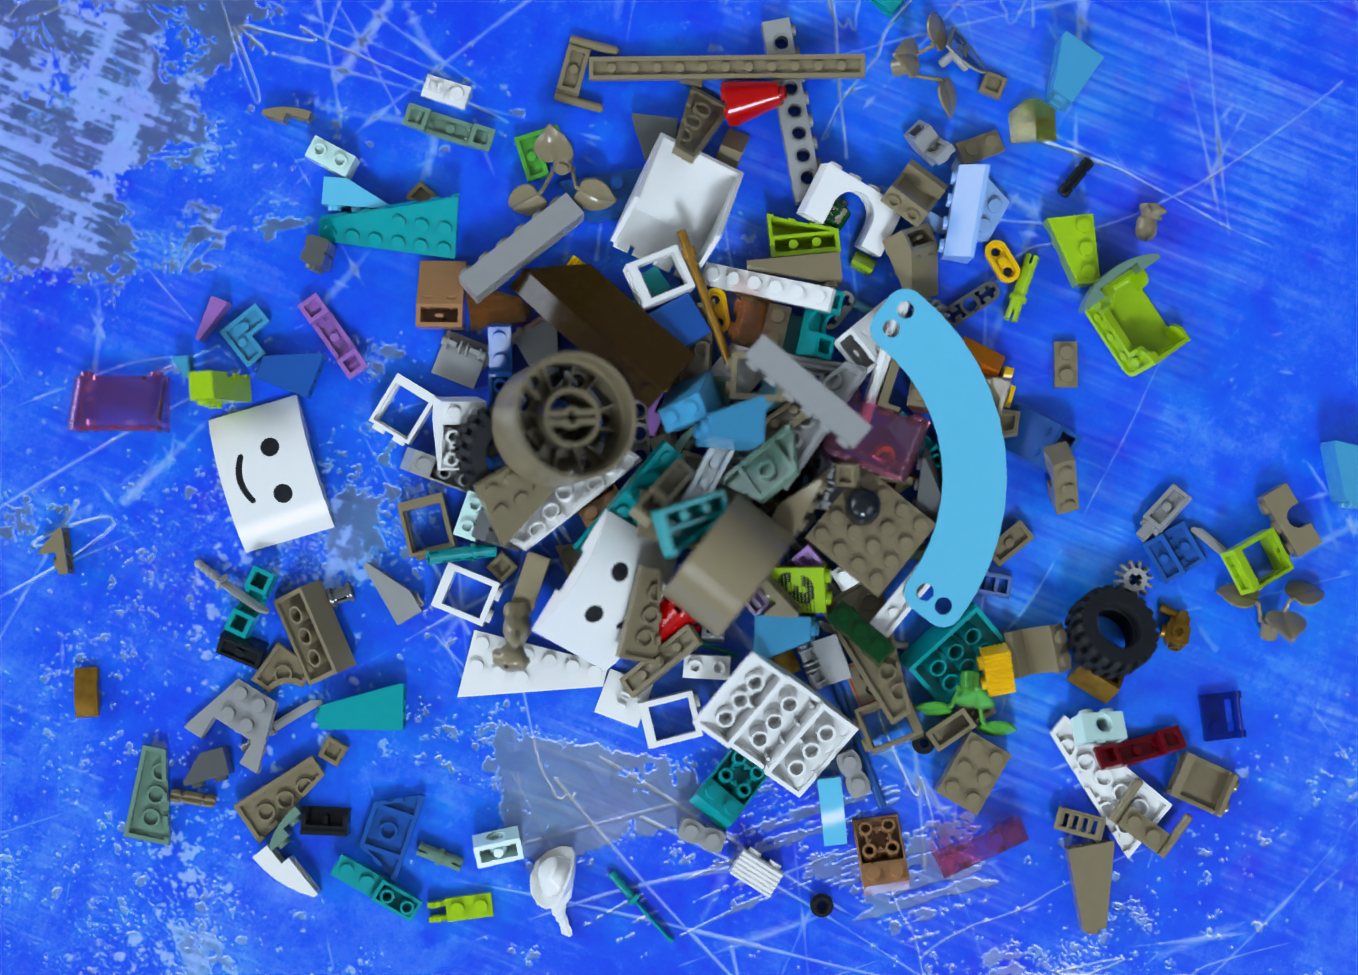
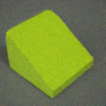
(863, 263)

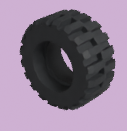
(474, 443)
(1132, 618)

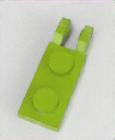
(463, 907)

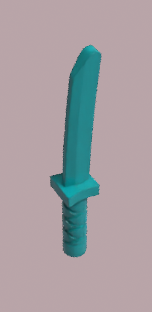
(633, 898)

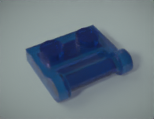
(1214, 715)

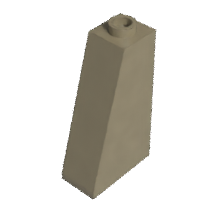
(1090, 880)

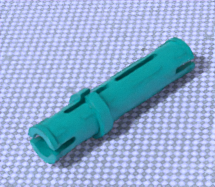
(471, 552)

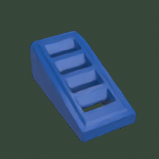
(1005, 589)

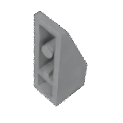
(398, 598)

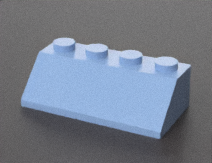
(964, 213)

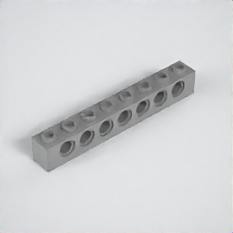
(772, 32)

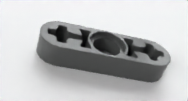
(980, 290)

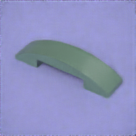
(448, 128)
(1094, 294)

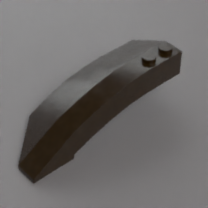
(605, 324)

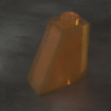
(497, 309)

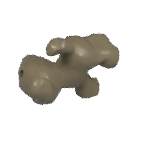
(516, 631)

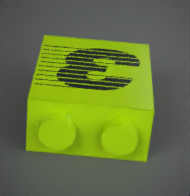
(806, 585)

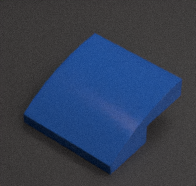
(1174, 552)

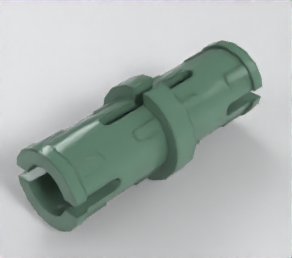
(440, 856)

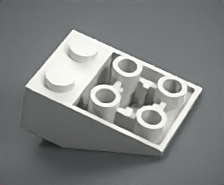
(857, 343)
(447, 419)

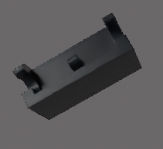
(325, 821)

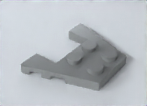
(244, 711)

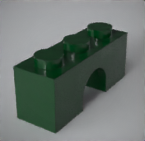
(861, 633)

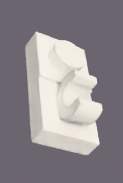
(446, 92)

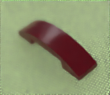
(1139, 749)

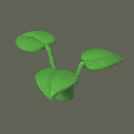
(971, 696)

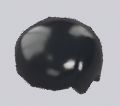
(863, 506)

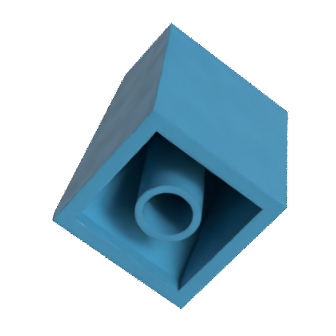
(1070, 70)
(690, 402)
(734, 427)
(1341, 472)
(780, 634)

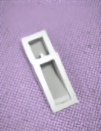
(287, 871)

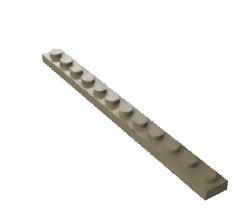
(727, 67)

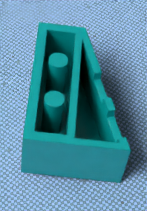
(687, 520)

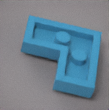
(240, 335)

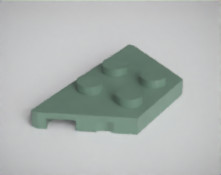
(766, 468)

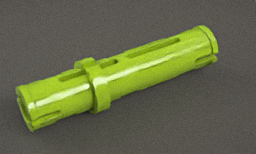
(1021, 288)

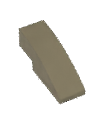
(662, 491)
(956, 725)

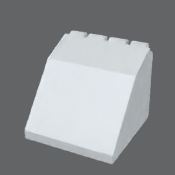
(674, 198)

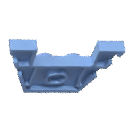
(993, 209)

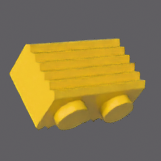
(996, 669)

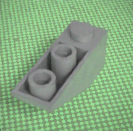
(426, 466)

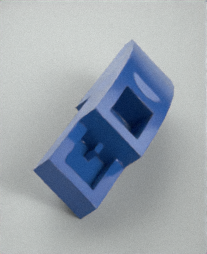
(500, 358)

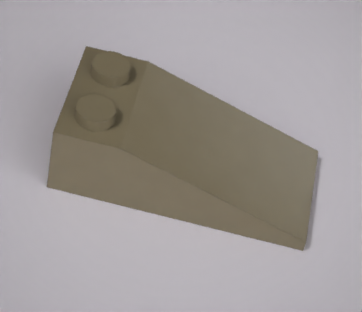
(816, 269)

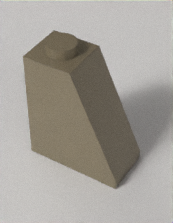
(532, 579)

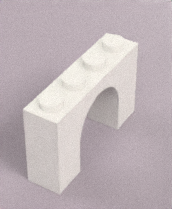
(829, 185)

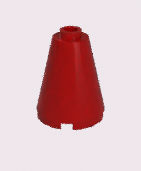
(750, 99)
(672, 619)

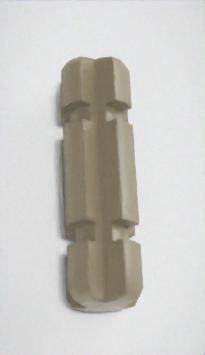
(193, 798)

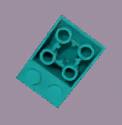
(728, 789)

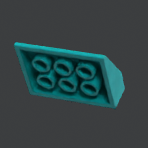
(946, 651)

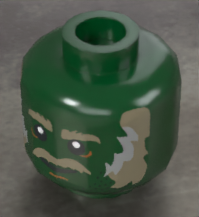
(838, 215)

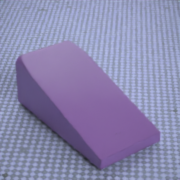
(213, 315)

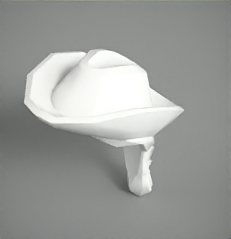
(553, 883)

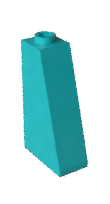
(366, 711)

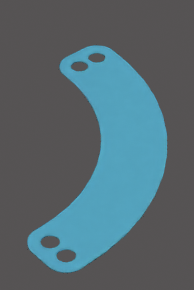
(969, 449)

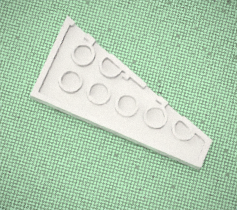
(568, 500)
(545, 672)
(1107, 786)

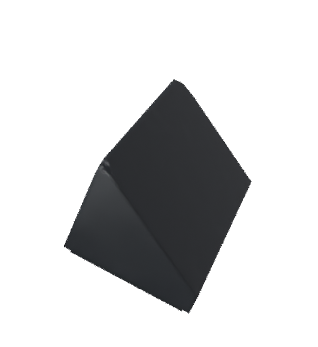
(246, 651)

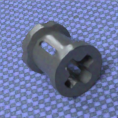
(341, 594)

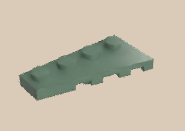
(150, 805)

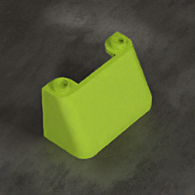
(1133, 325)

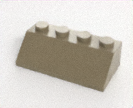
(314, 632)

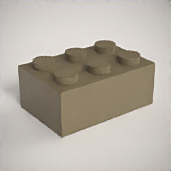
(972, 772)

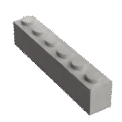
(521, 248)
(806, 391)

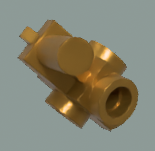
(1177, 630)

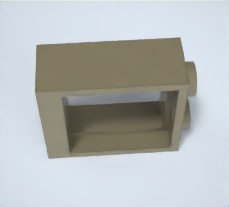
(731, 386)
(422, 502)
(867, 743)

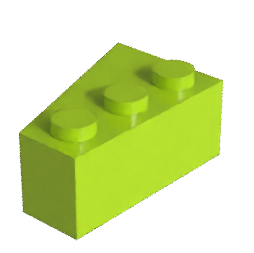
(797, 238)
(1076, 247)
(217, 388)

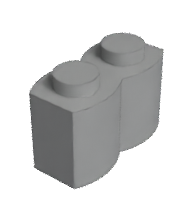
(854, 778)
(707, 835)

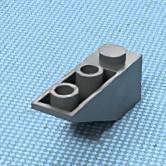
(928, 487)

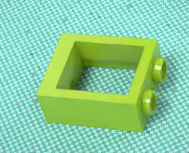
(1240, 569)

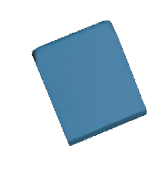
(184, 363)

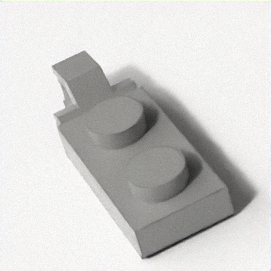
(1163, 512)

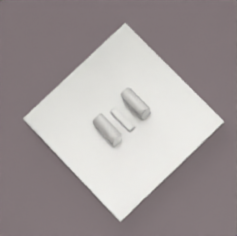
(617, 702)

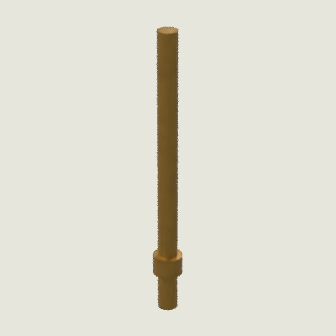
(689, 254)

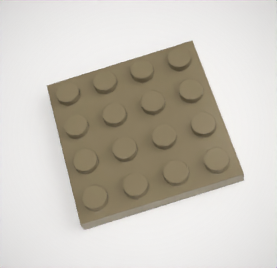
(872, 551)

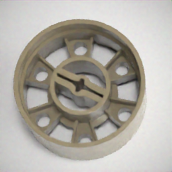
(542, 425)
(728, 565)

